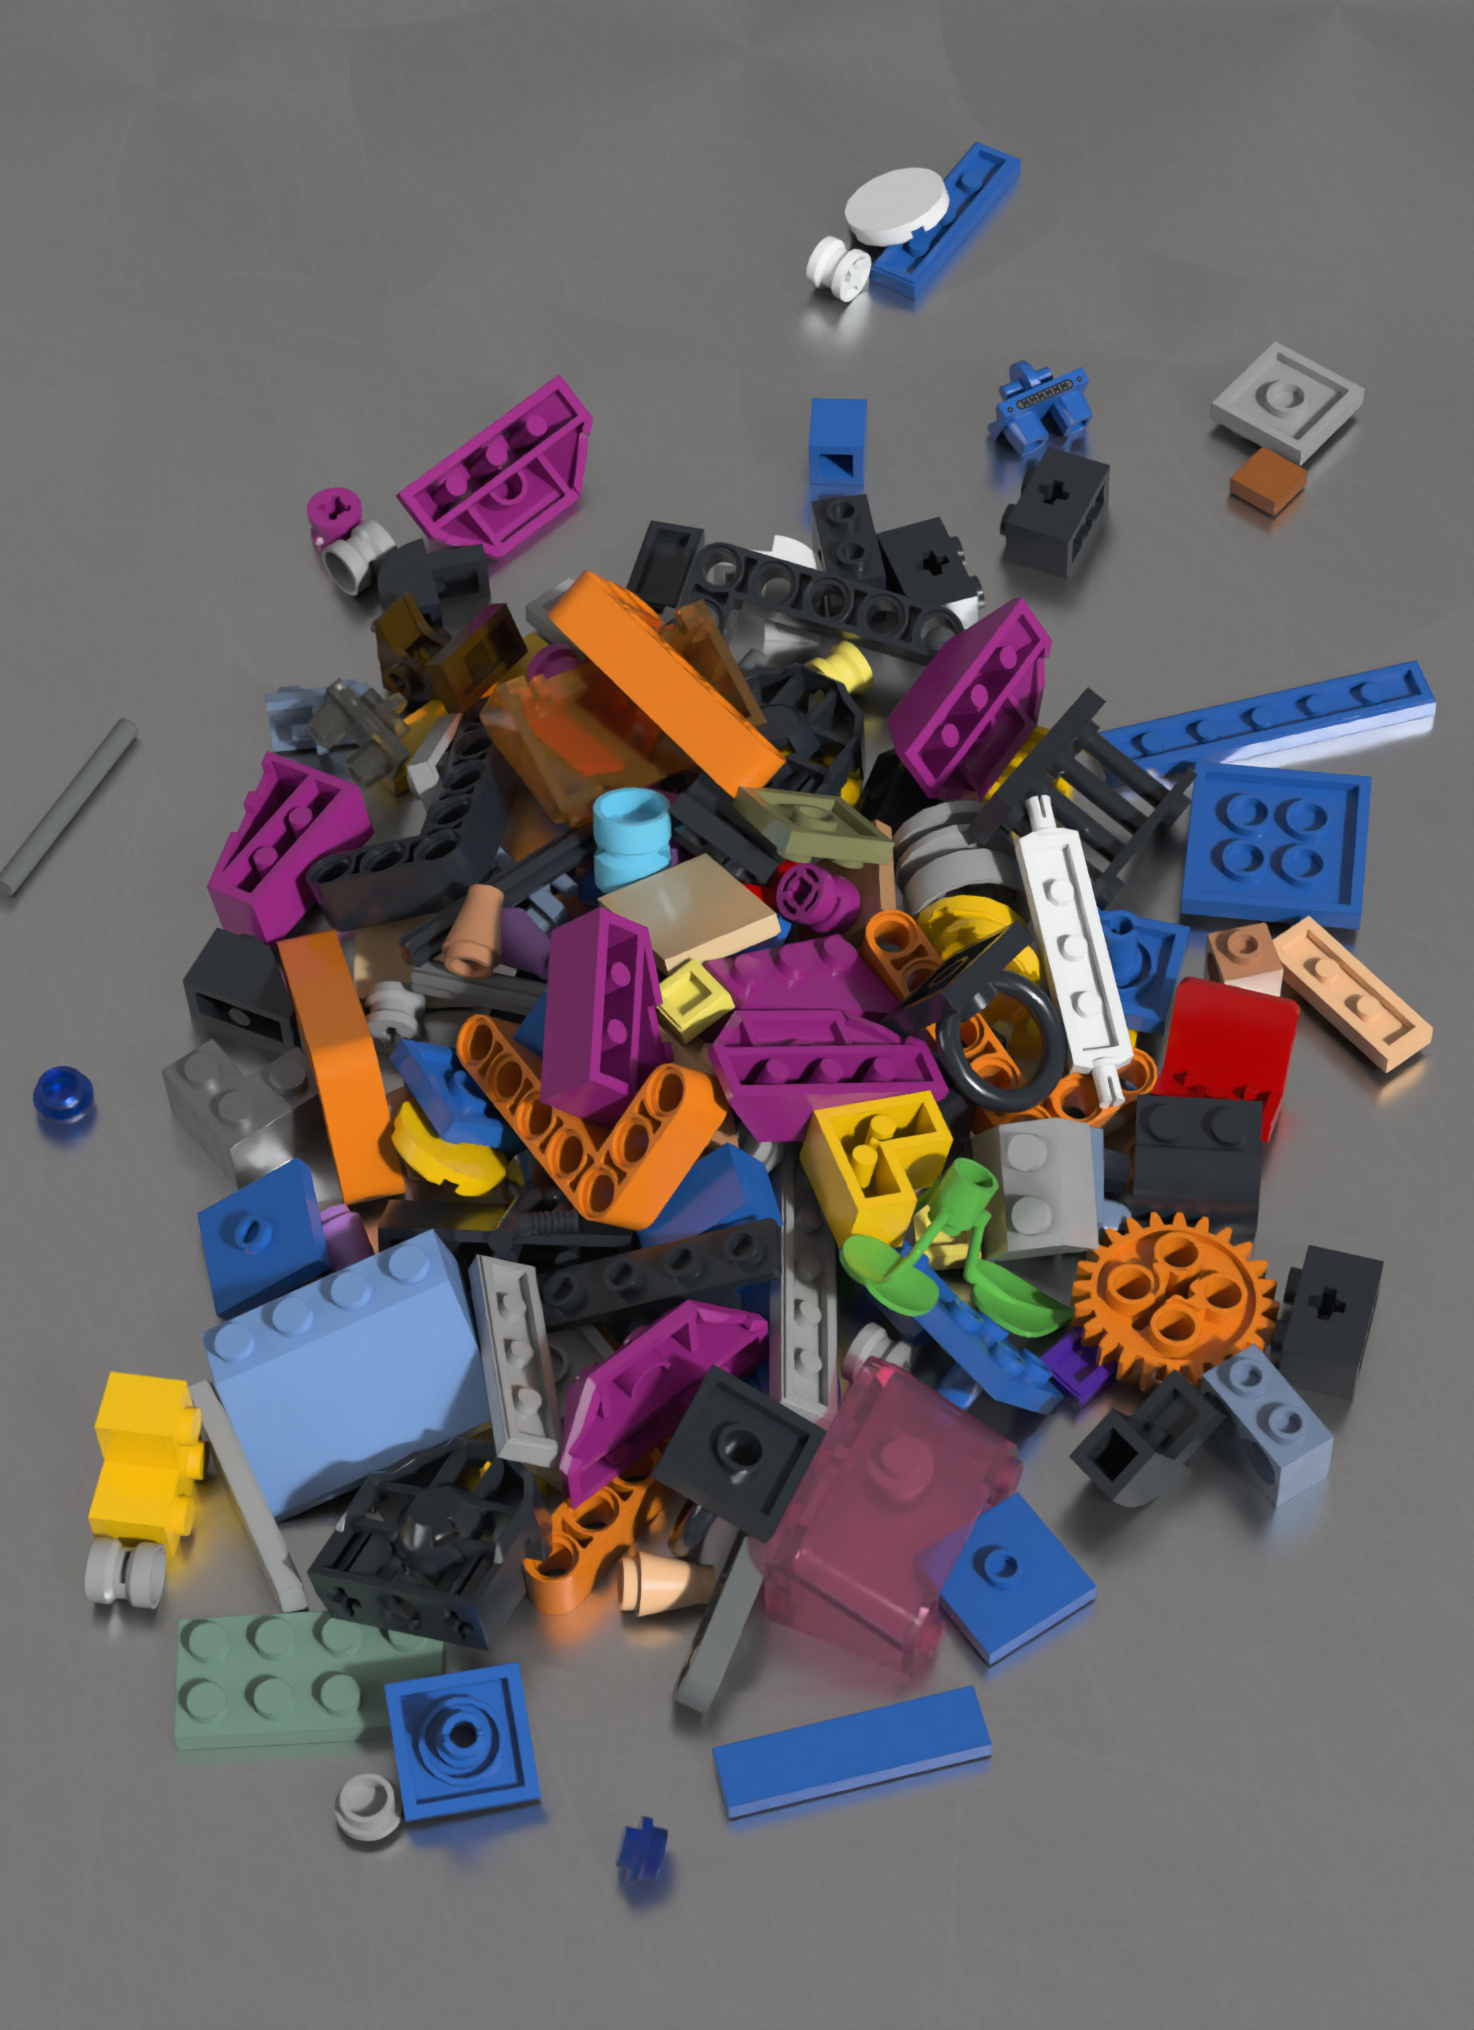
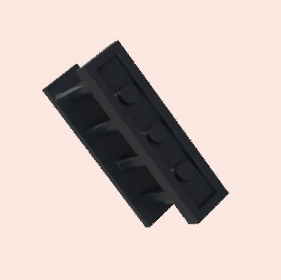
(1056, 758)

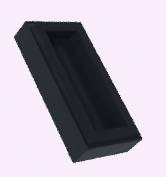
(665, 564)

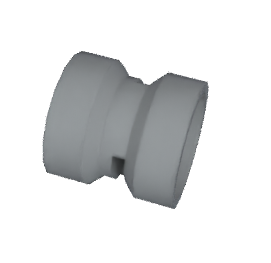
(358, 558)
(125, 1572)

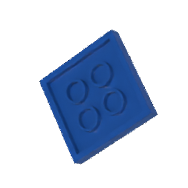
(1276, 845)

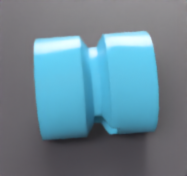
(630, 837)

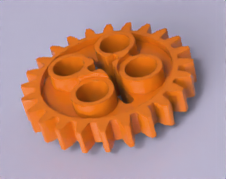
(1172, 1299)

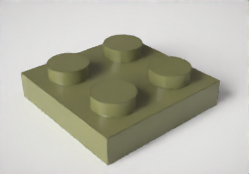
(813, 826)

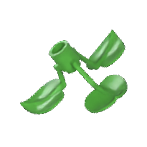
(954, 1205)

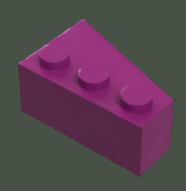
(286, 829)
(801, 976)
(600, 1017)

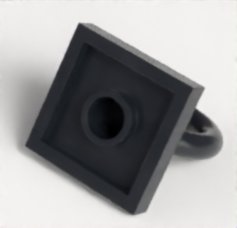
(960, 991)
(734, 1460)

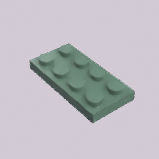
(290, 1679)

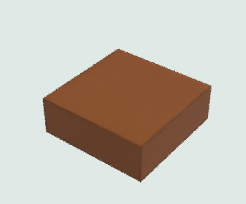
(1268, 481)

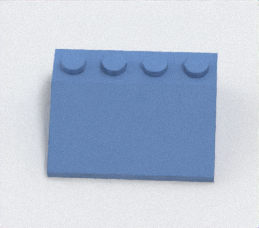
(352, 1373)

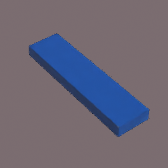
(972, 190)
(851, 1751)

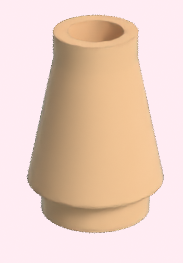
(662, 1583)

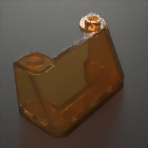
(587, 737)

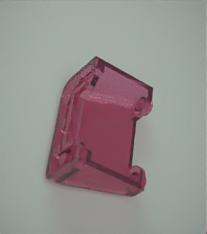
(885, 1518)

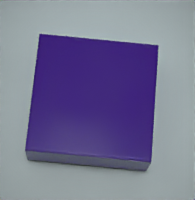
(1075, 1369)

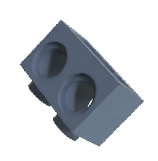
(1268, 1426)

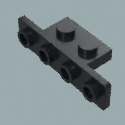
(650, 1281)

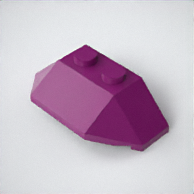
(507, 475)
(973, 705)
(801, 1061)
(643, 1388)

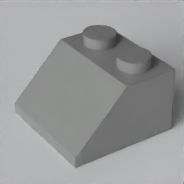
(1043, 1189)

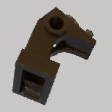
(435, 666)

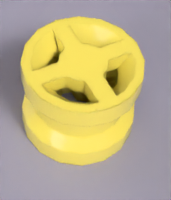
(846, 665)

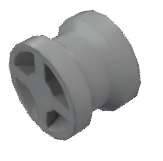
(393, 1014)
(875, 1342)

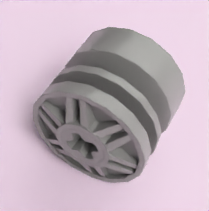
(942, 861)

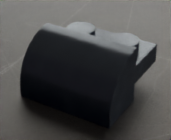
(710, 825)
(1198, 1161)

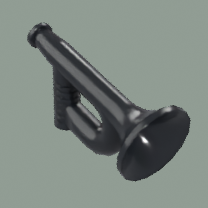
(532, 1193)

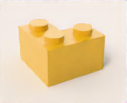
(871, 1159)
(149, 1463)

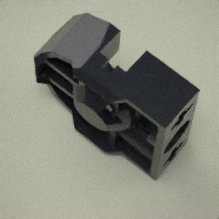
(829, 733)
(450, 1592)

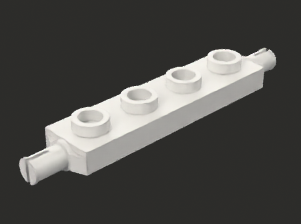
(1074, 951)

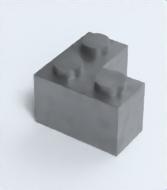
(245, 1121)

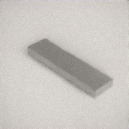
(516, 1361)
(248, 1500)

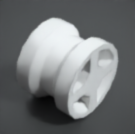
(838, 268)

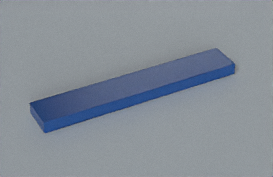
(1274, 721)

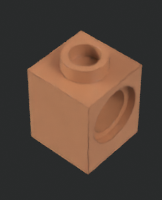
(1244, 959)

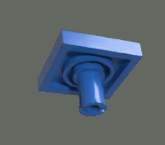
(1145, 966)
(987, 1360)
(462, 1742)

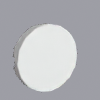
(896, 204)

